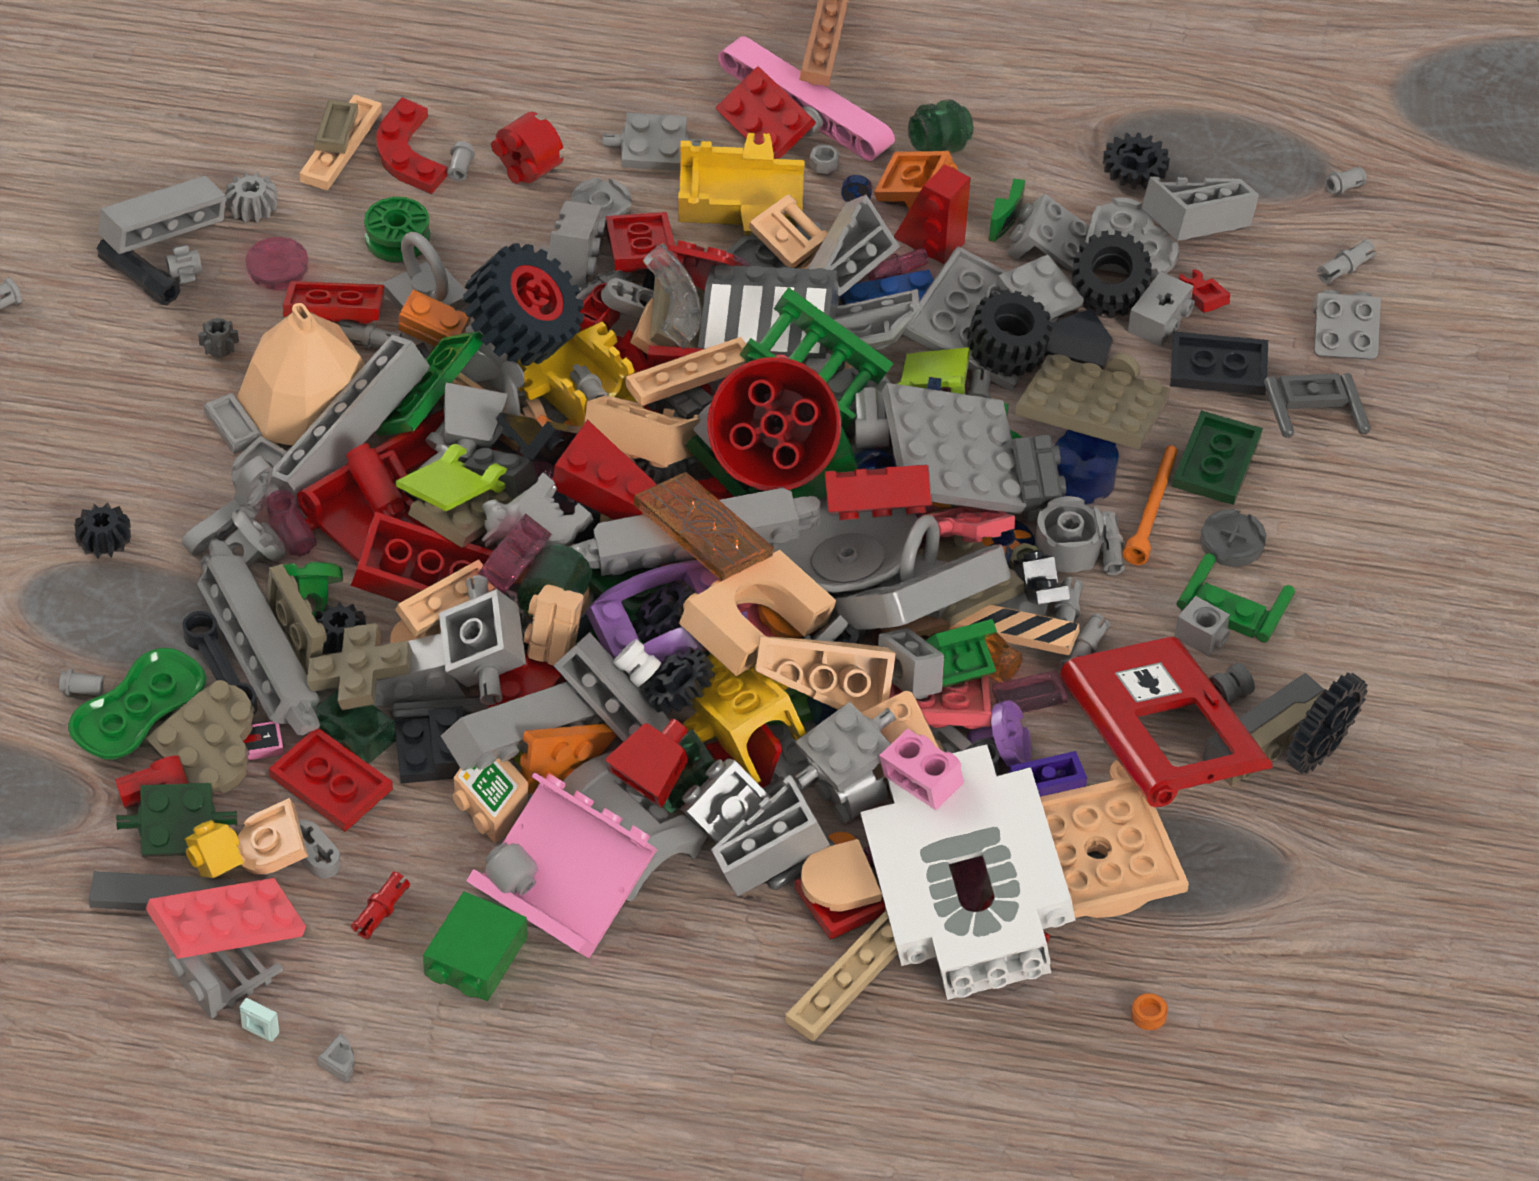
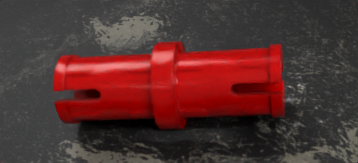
(380, 905)

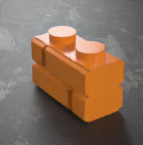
(431, 319)

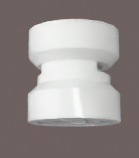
(636, 662)

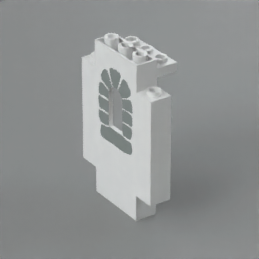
(985, 818)

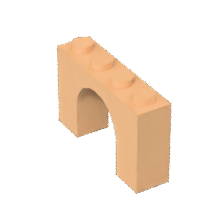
(773, 583)

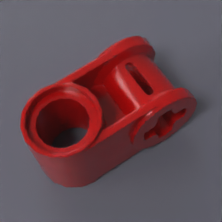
(597, 311)

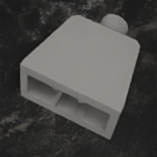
(471, 417)

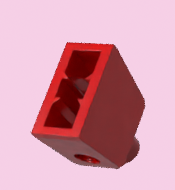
(651, 760)

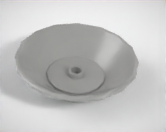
(850, 552)

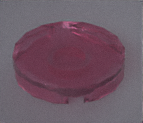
(276, 262)

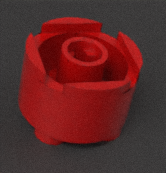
(528, 148)

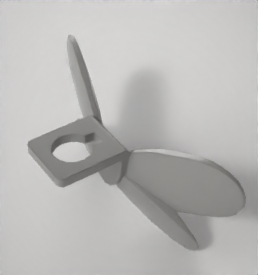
(501, 374)

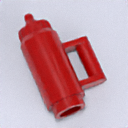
(375, 480)

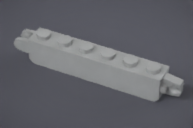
(641, 543)
(257, 639)

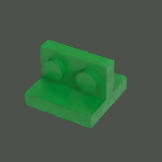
(965, 652)

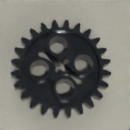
(1326, 723)

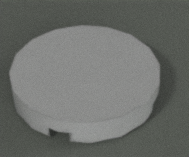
(610, 195)

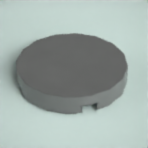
(1233, 537)

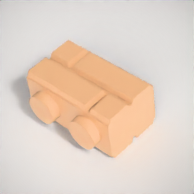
(554, 623)

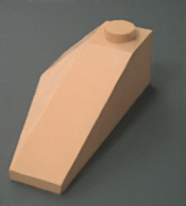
(829, 669)

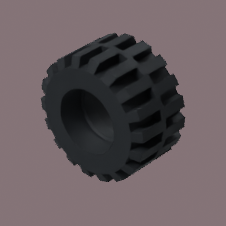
(1111, 250)
(1013, 314)

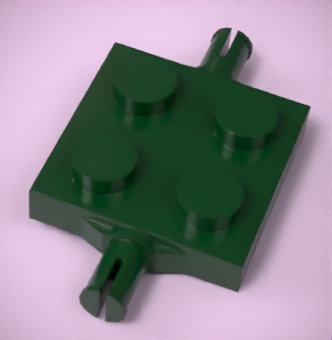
(169, 816)

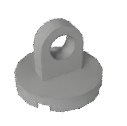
(254, 537)

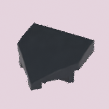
(1081, 339)

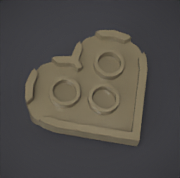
(209, 736)

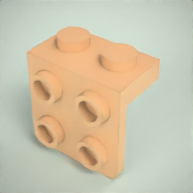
(907, 715)

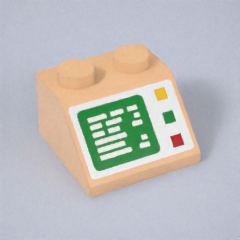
(492, 797)

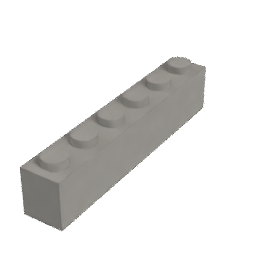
(352, 415)
(499, 730)

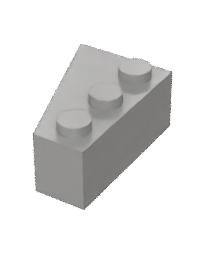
(1200, 208)

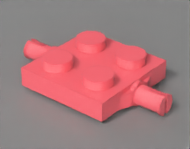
(972, 522)

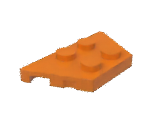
(562, 750)

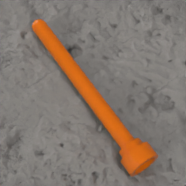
(1138, 546)

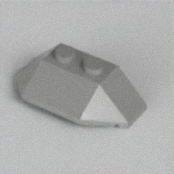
(879, 319)

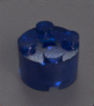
(1087, 465)

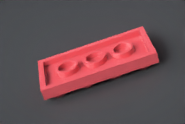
(225, 918)

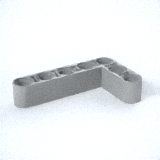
(924, 593)

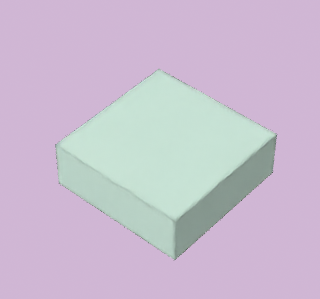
(259, 1020)

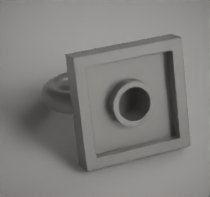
(427, 278)
(914, 564)

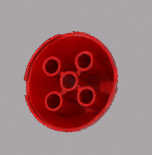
(745, 431)

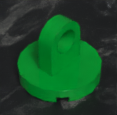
(314, 580)

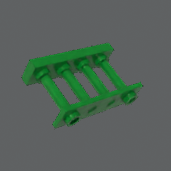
(828, 332)

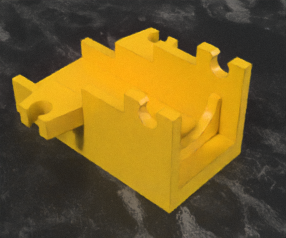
(735, 183)
(590, 349)
(737, 707)

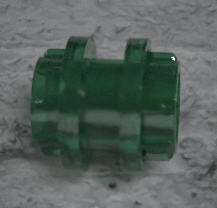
(940, 127)

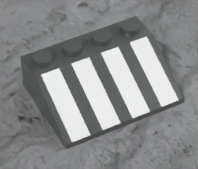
(743, 298)

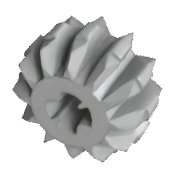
(251, 197)

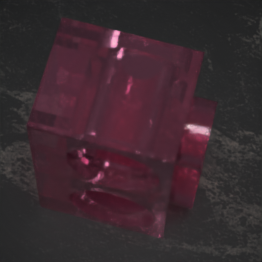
(515, 553)

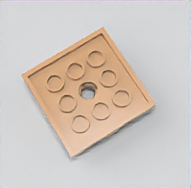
(1130, 834)

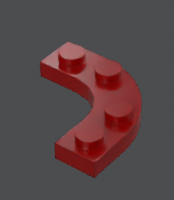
(397, 154)

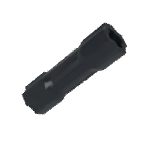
(154, 281)

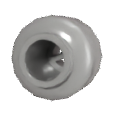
(511, 868)

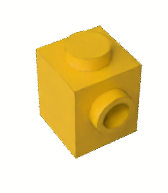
(213, 849)

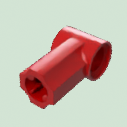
(163, 771)

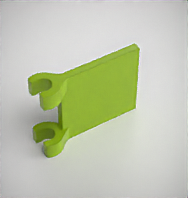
(944, 364)
(449, 483)

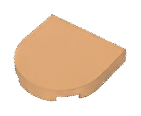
(271, 839)
(840, 877)

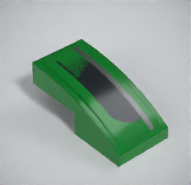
(1006, 210)

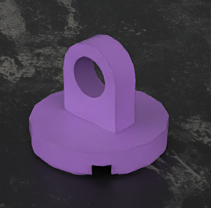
(1007, 732)

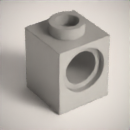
(1202, 626)

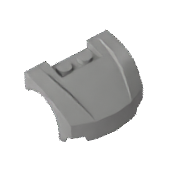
(609, 792)

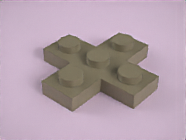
(359, 666)

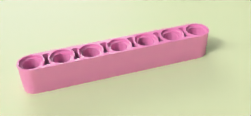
(840, 117)

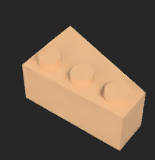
(642, 432)

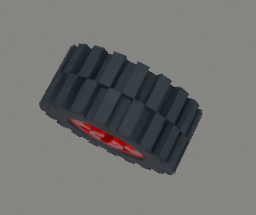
(527, 321)

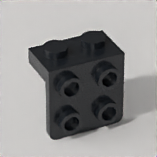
(538, 442)

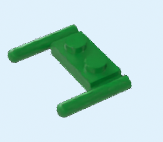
(1245, 615)

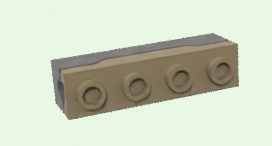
(1272, 721)

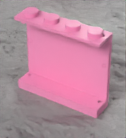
(582, 864)

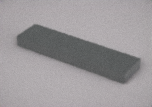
(134, 890)

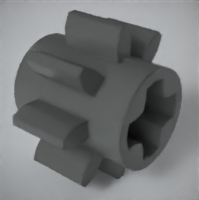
(218, 337)

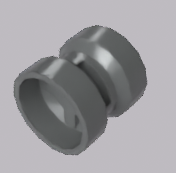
(1234, 683)

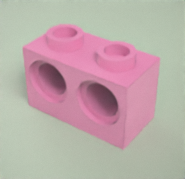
(922, 768)

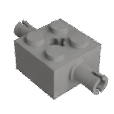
(482, 639)

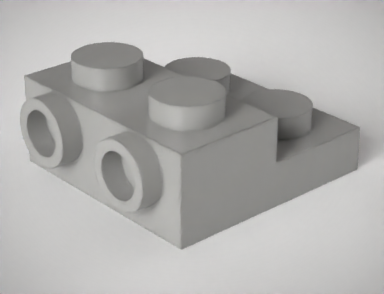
(723, 799)

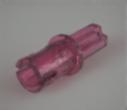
(899, 264)

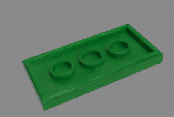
(446, 363)

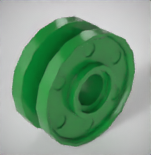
(388, 223)

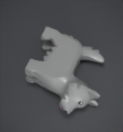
(540, 506)

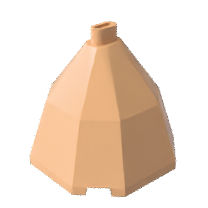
(297, 374)

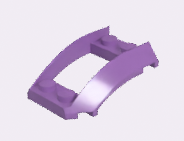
(614, 625)

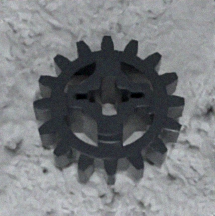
(1135, 160)
(662, 611)
(679, 681)

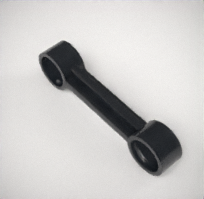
(212, 651)

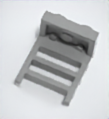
(208, 988)

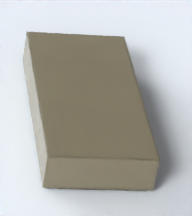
(336, 126)

